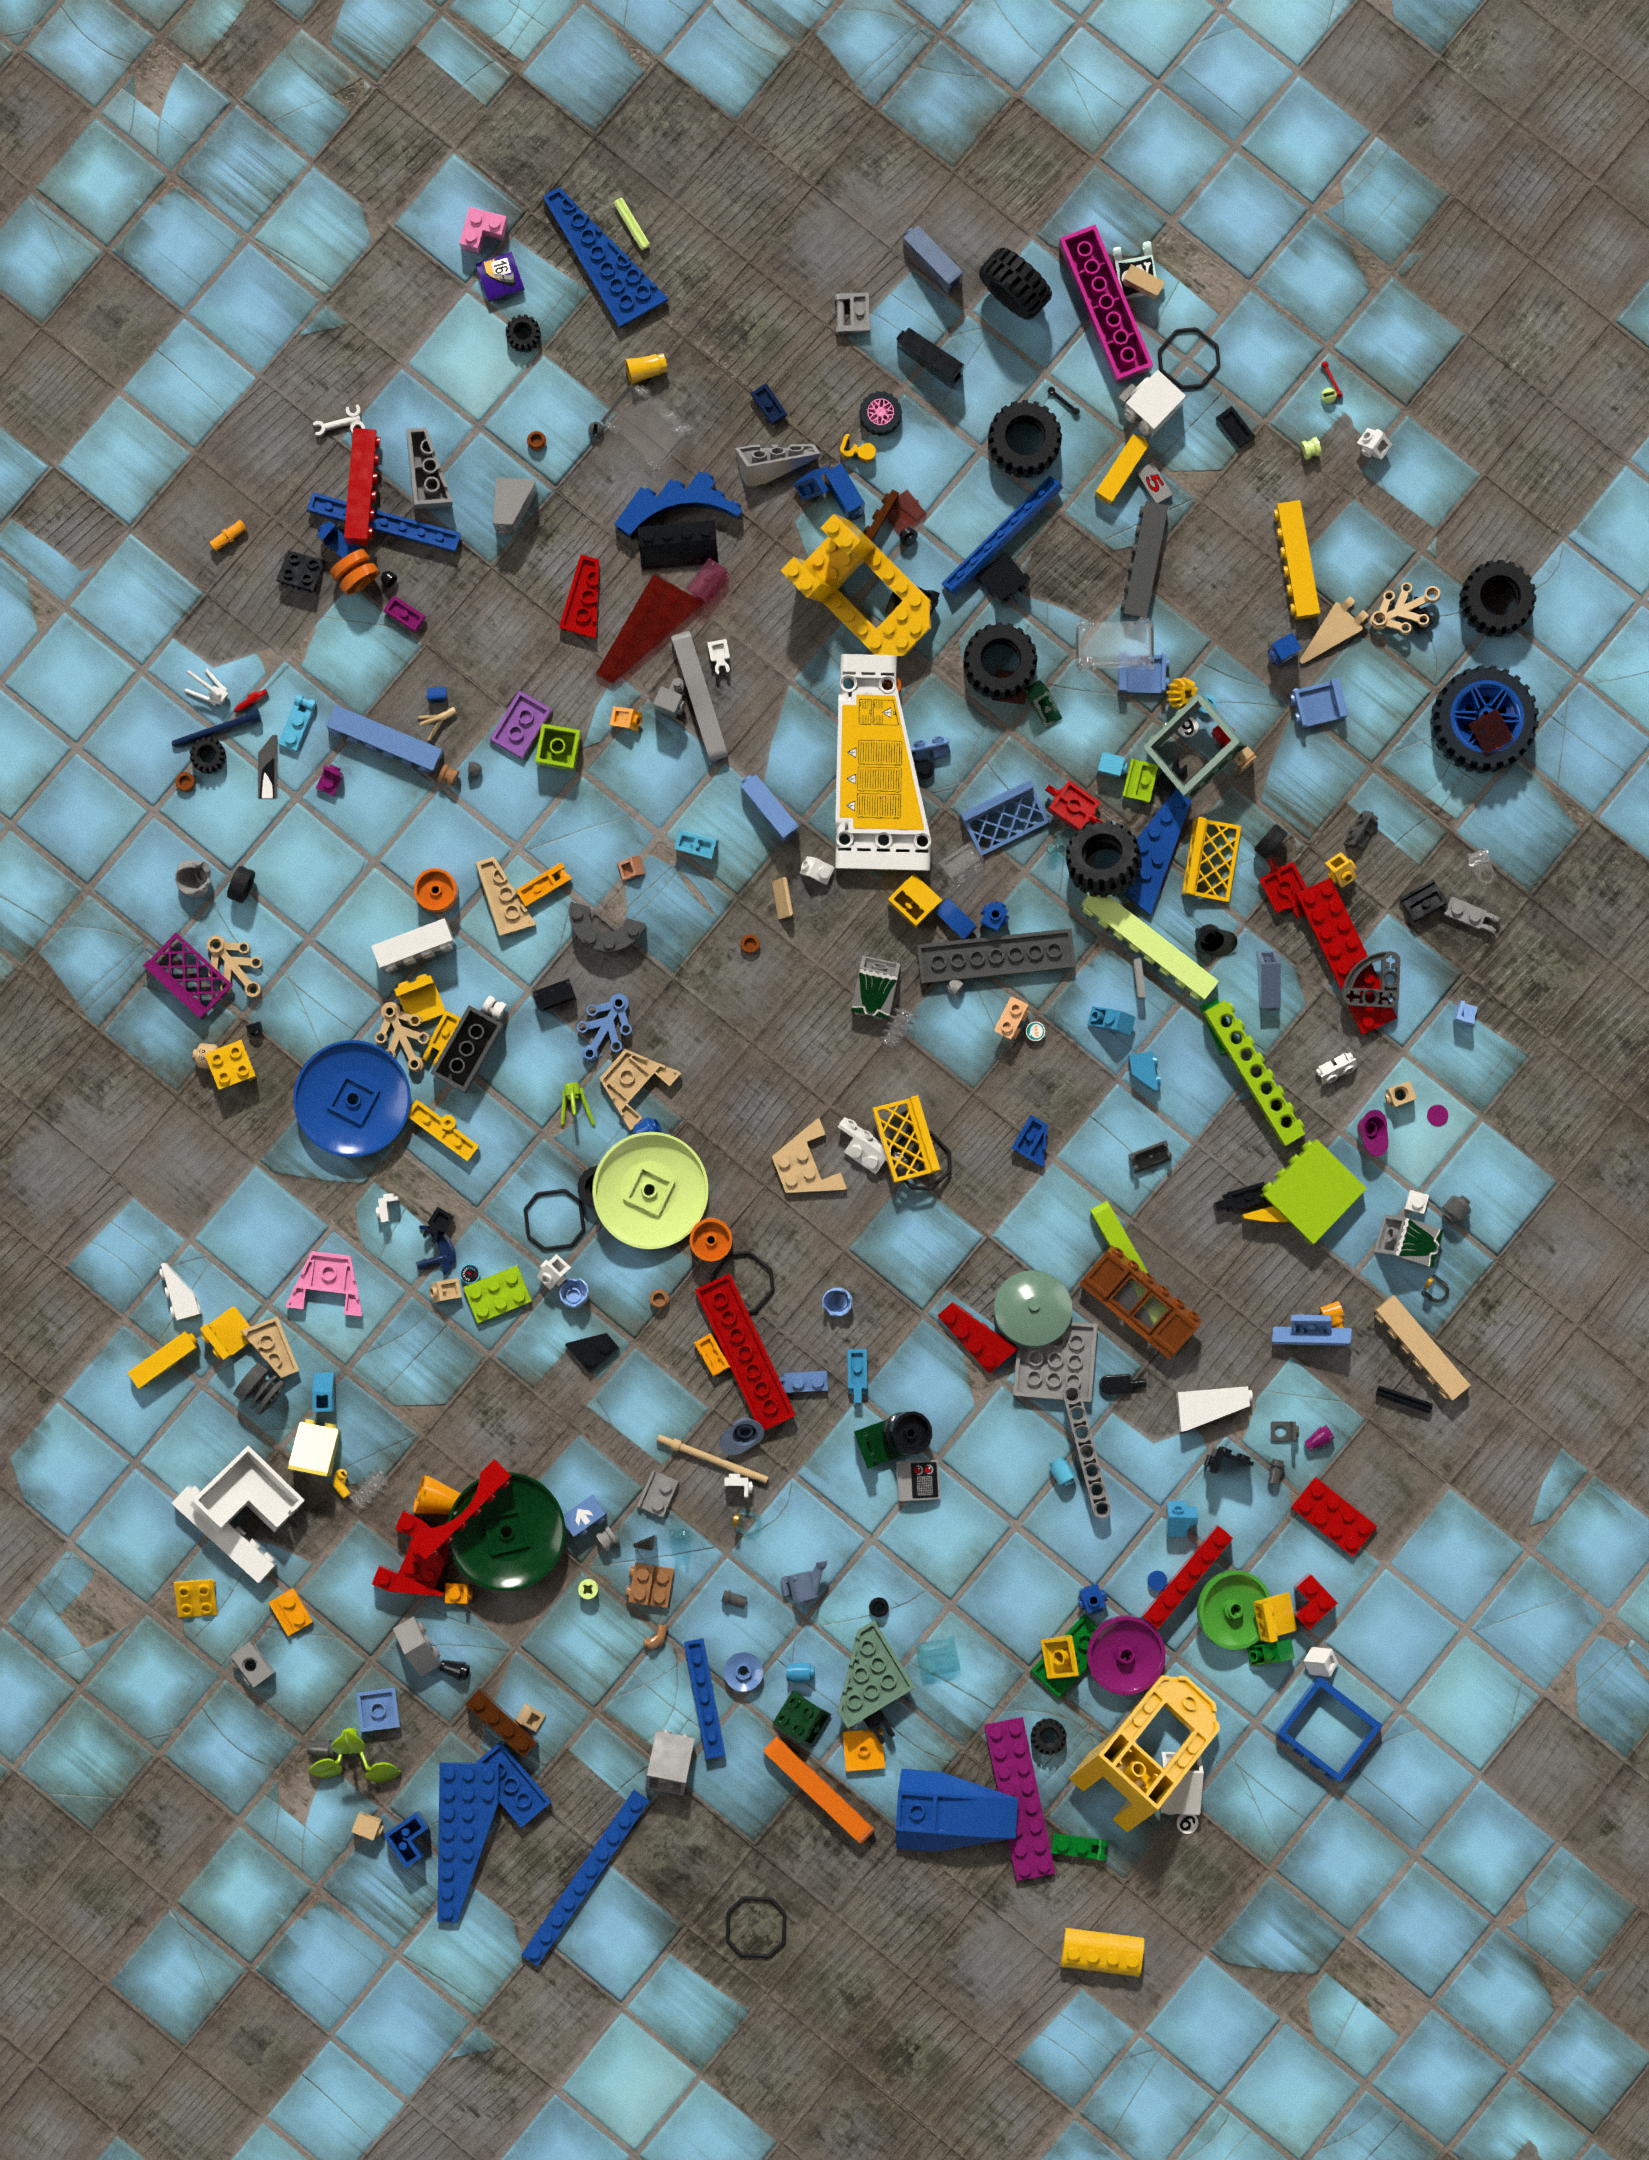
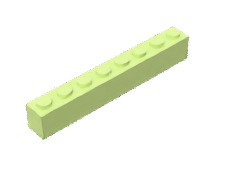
(1151, 945)

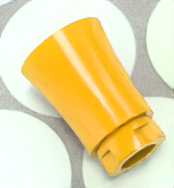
(645, 367)

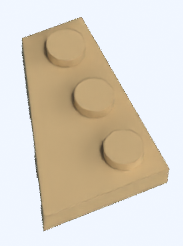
(273, 1346)

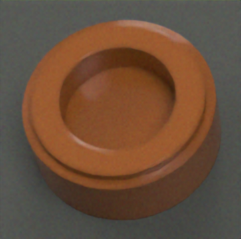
(185, 782)
(750, 944)

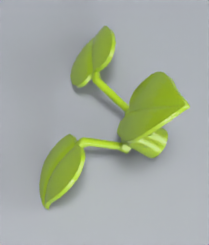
(351, 1743)

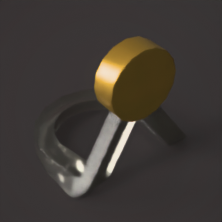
(1425, 1294)

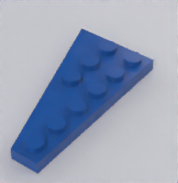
(1156, 850)

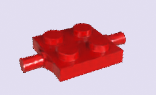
(1073, 805)
(1282, 885)

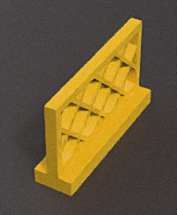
(1195, 856)
(922, 1136)

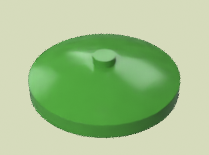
(1228, 1610)

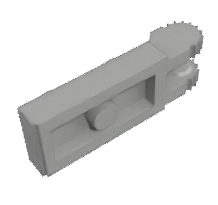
(1469, 914)

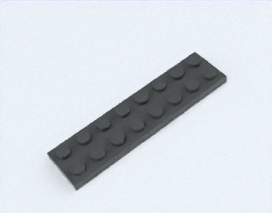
(996, 956)

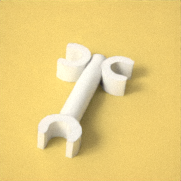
(353, 420)

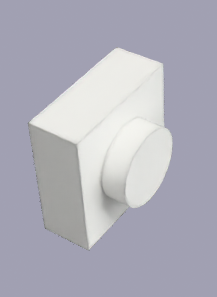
(1416, 1202)

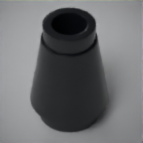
(455, 1669)

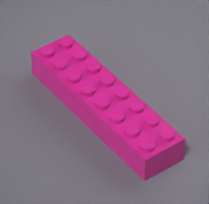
(1105, 304)

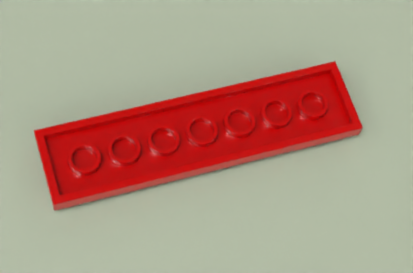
(1343, 950)
(745, 1352)

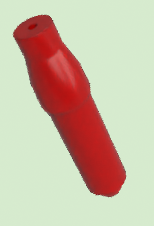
(251, 699)

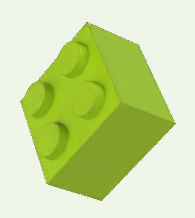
(558, 747)

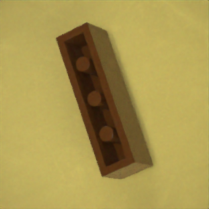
(501, 1722)

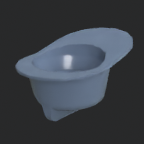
(741, 1436)

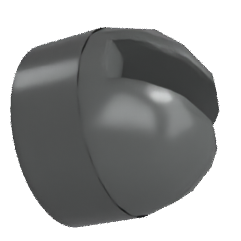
(600, 430)
(474, 769)

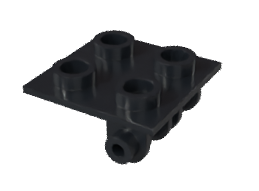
(300, 571)

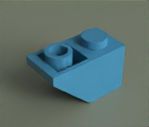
(1111, 1020)
(1143, 1069)
(323, 1392)

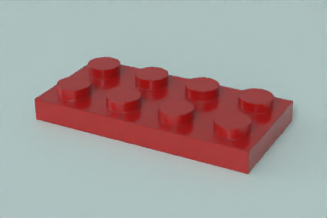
(1333, 1516)

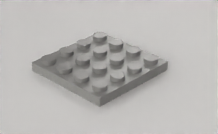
(1051, 1368)

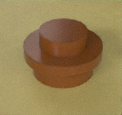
(536, 440)

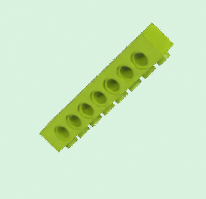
(1264, 1101)

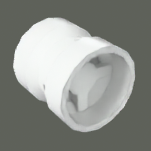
(493, 1008)

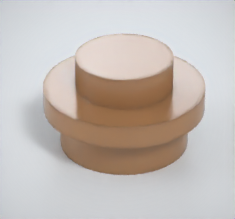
(659, 1299)

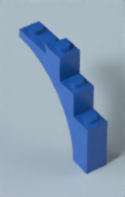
(699, 493)

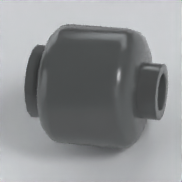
(1456, 1209)

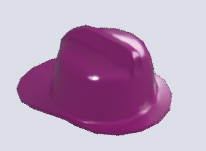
(1374, 1132)

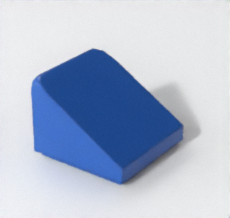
(437, 694)

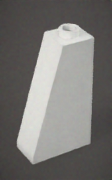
(1207, 1405)

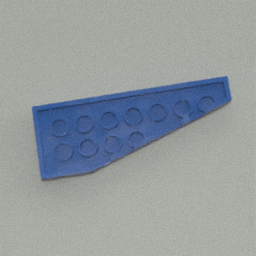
(465, 1815)

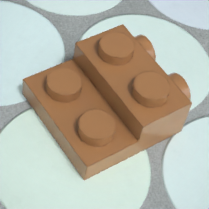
(650, 1585)

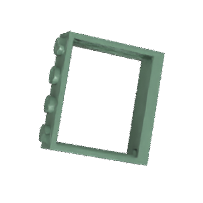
(1215, 765)

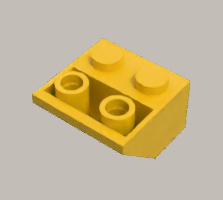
(914, 900)

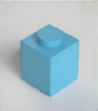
(1111, 765)

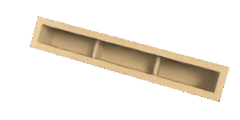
(1422, 1348)

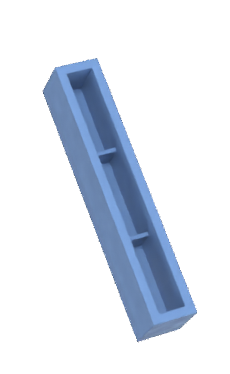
(383, 738)

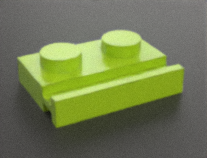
(1140, 780)

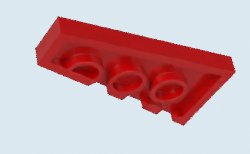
(983, 1343)

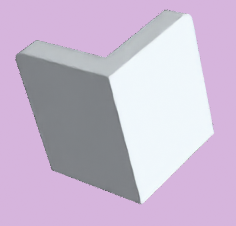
(1320, 1661)

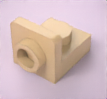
(445, 1290)

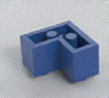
(402, 1838)

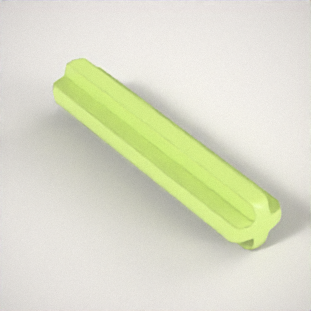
(631, 223)

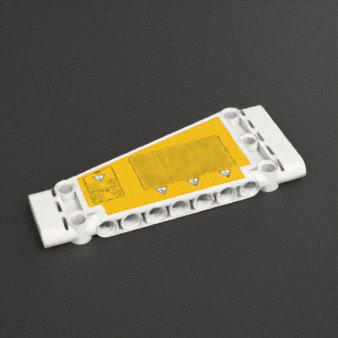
(876, 773)

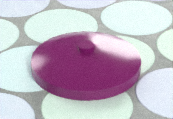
(1125, 1655)

